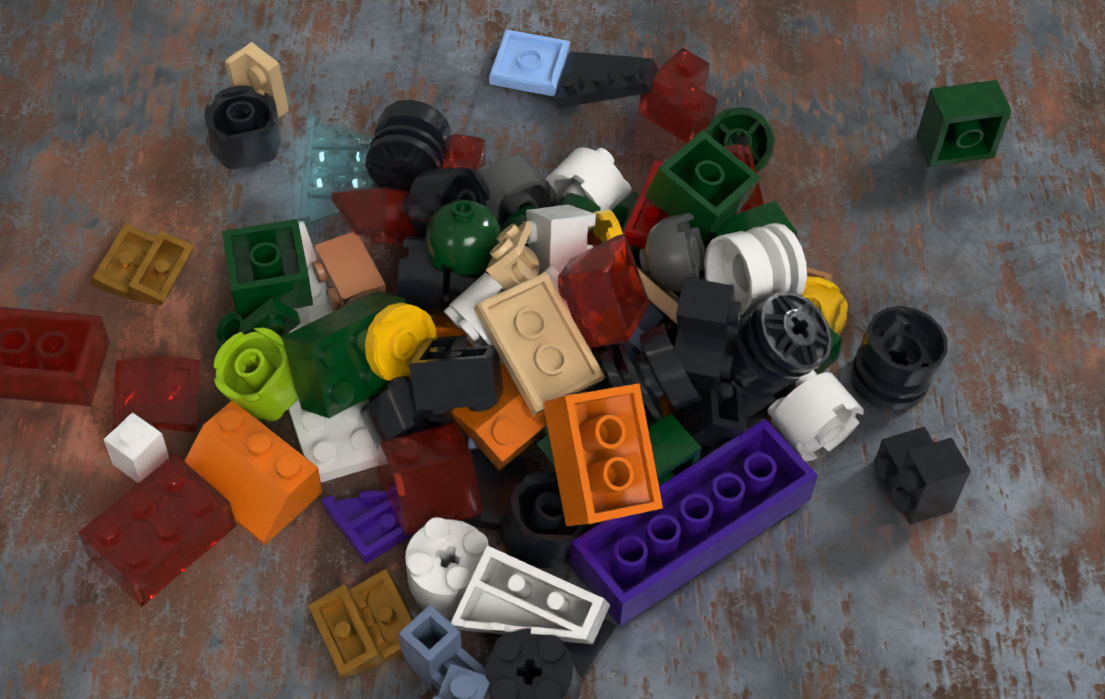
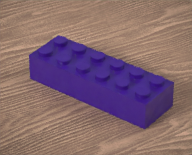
(703, 519)

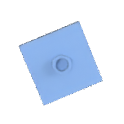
(529, 62)

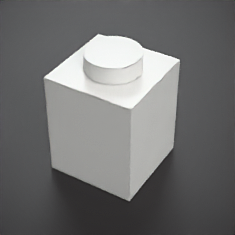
(136, 448)

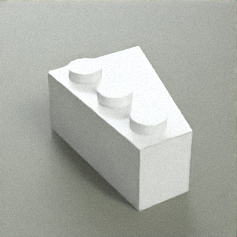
(558, 234)
(517, 596)

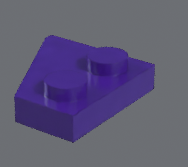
(366, 523)

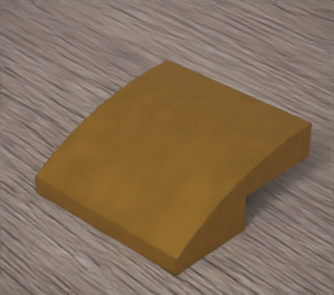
(142, 265)
(362, 623)

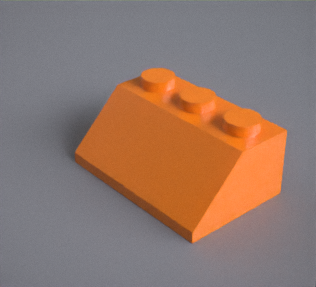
(505, 427)
(602, 455)
(254, 471)

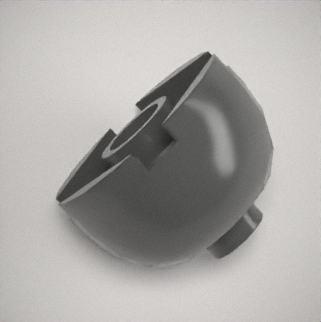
(673, 252)

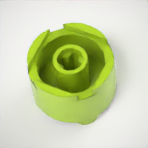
(256, 374)

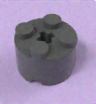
(515, 185)

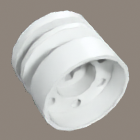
(757, 263)

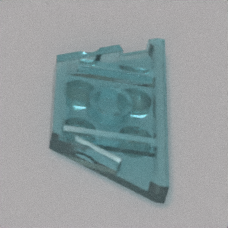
(331, 164)

